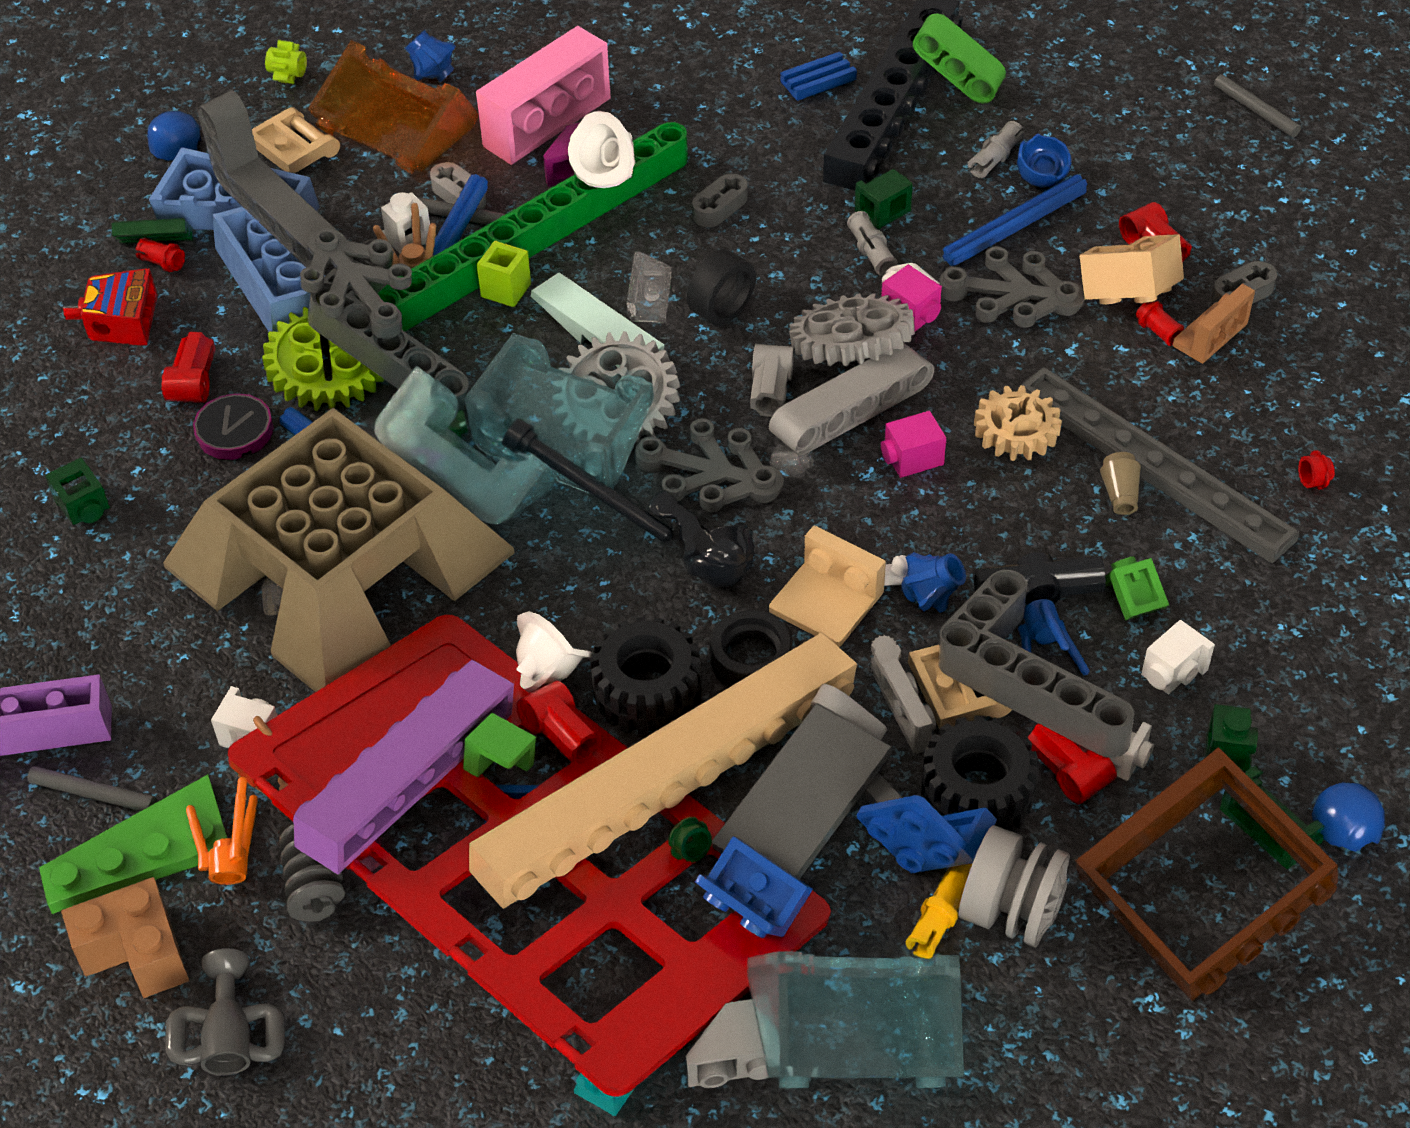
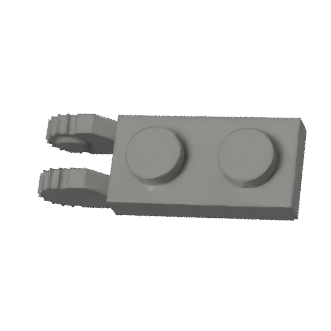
(901, 694)

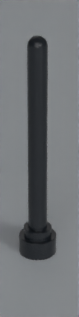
(523, 439)

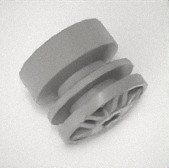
(1013, 885)

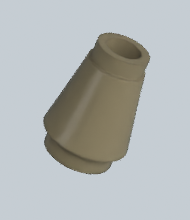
(1122, 481)

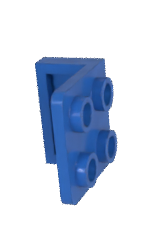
(924, 838)

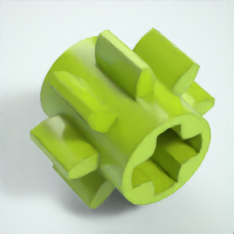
(286, 62)

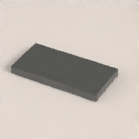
(806, 791)

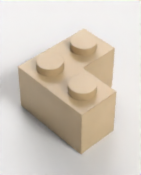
(1132, 270)

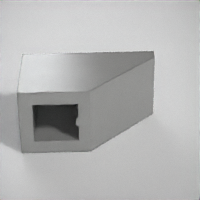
(727, 1048)

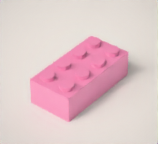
(543, 94)

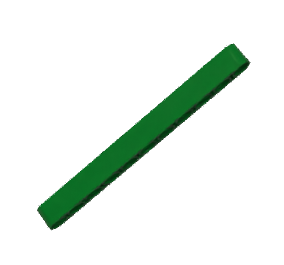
(535, 226)

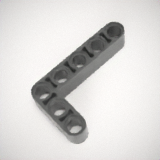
(252, 181)
(390, 357)
(980, 657)

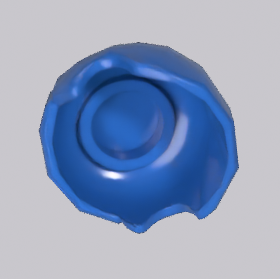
(171, 132)
(1043, 161)
(1350, 816)

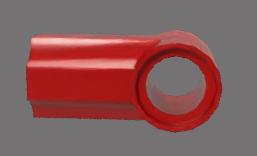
(1149, 221)
(189, 375)
(555, 715)
(1077, 769)

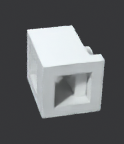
(398, 219)
(1177, 657)
(236, 716)

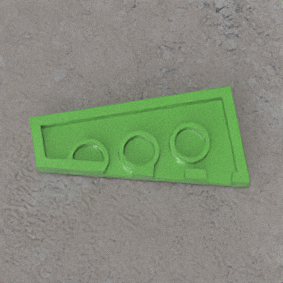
(139, 848)

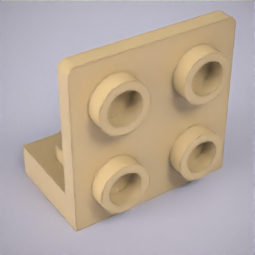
(831, 587)

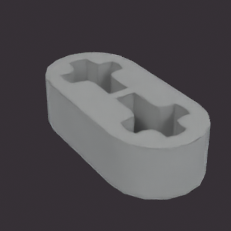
(445, 188)
(848, 709)

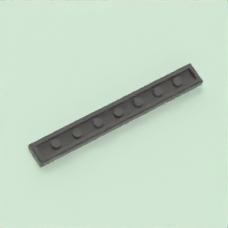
(1167, 469)

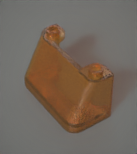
(391, 110)

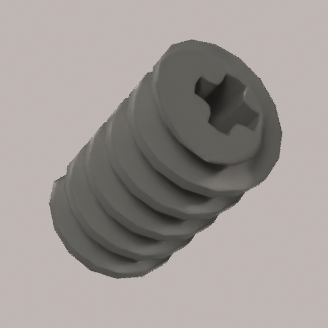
(309, 885)

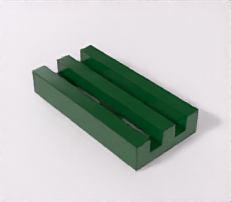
(157, 230)

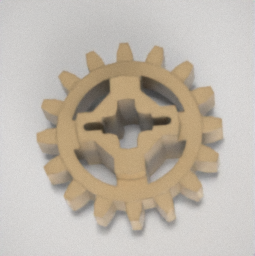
(1017, 423)

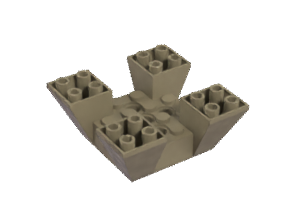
(325, 526)

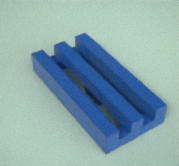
(818, 76)

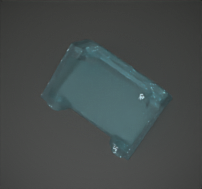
(569, 413)
(418, 432)
(858, 1017)

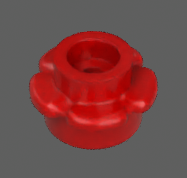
(1316, 470)

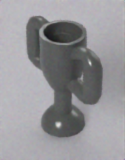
(225, 1029)

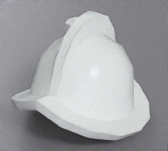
(601, 151)
(544, 652)

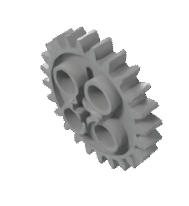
(852, 329)
(634, 360)

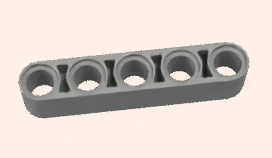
(850, 399)

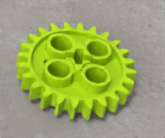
(296, 367)

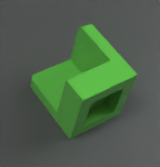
(500, 743)

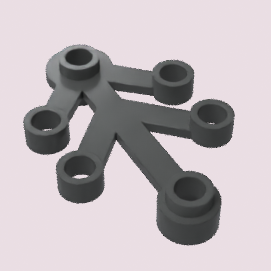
(331, 247)
(1055, 296)
(756, 480)

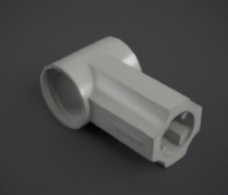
(770, 373)

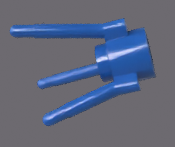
(1045, 627)

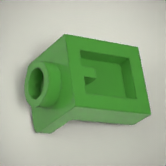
(1136, 587)

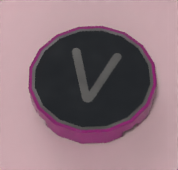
(233, 426)

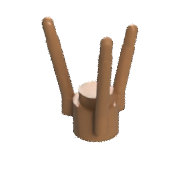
(413, 253)

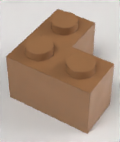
(128, 928)

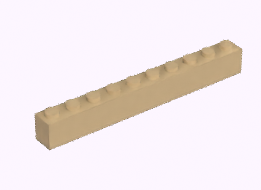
(655, 772)

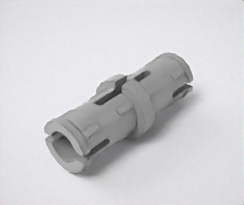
(996, 149)
(864, 230)

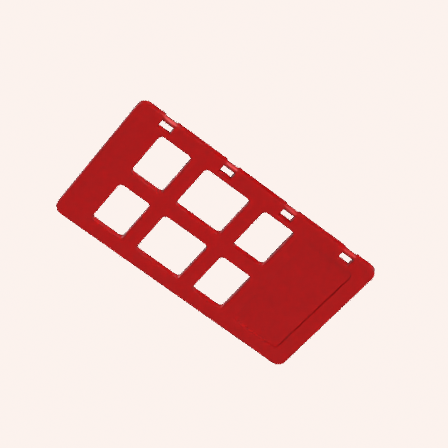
(648, 1027)

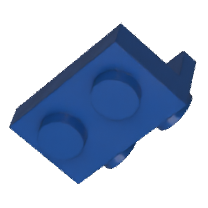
(755, 889)

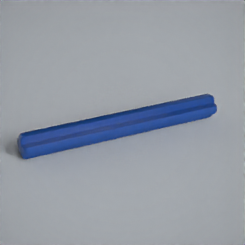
(1014, 220)

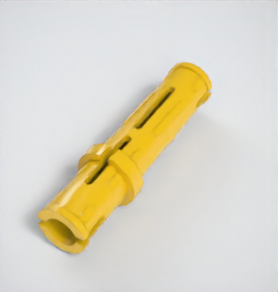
(939, 912)

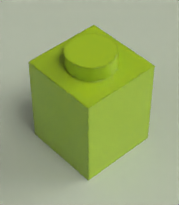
(504, 273)

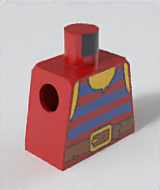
(116, 307)

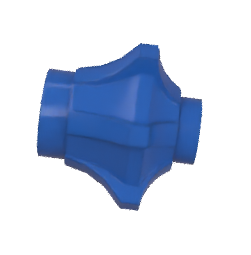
(430, 57)
(932, 579)

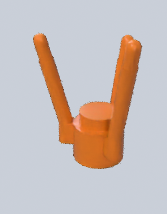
(228, 856)

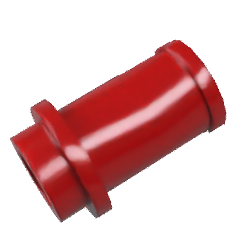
(168, 256)
(1156, 319)

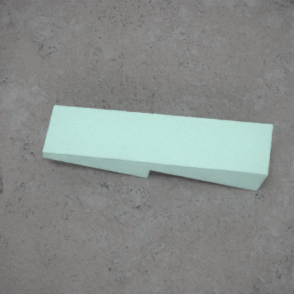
(583, 313)

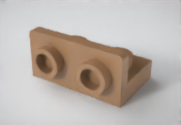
(1216, 325)

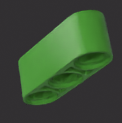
(959, 58)

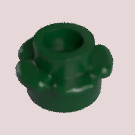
(690, 839)

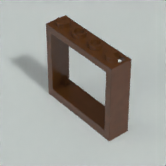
(1166, 811)

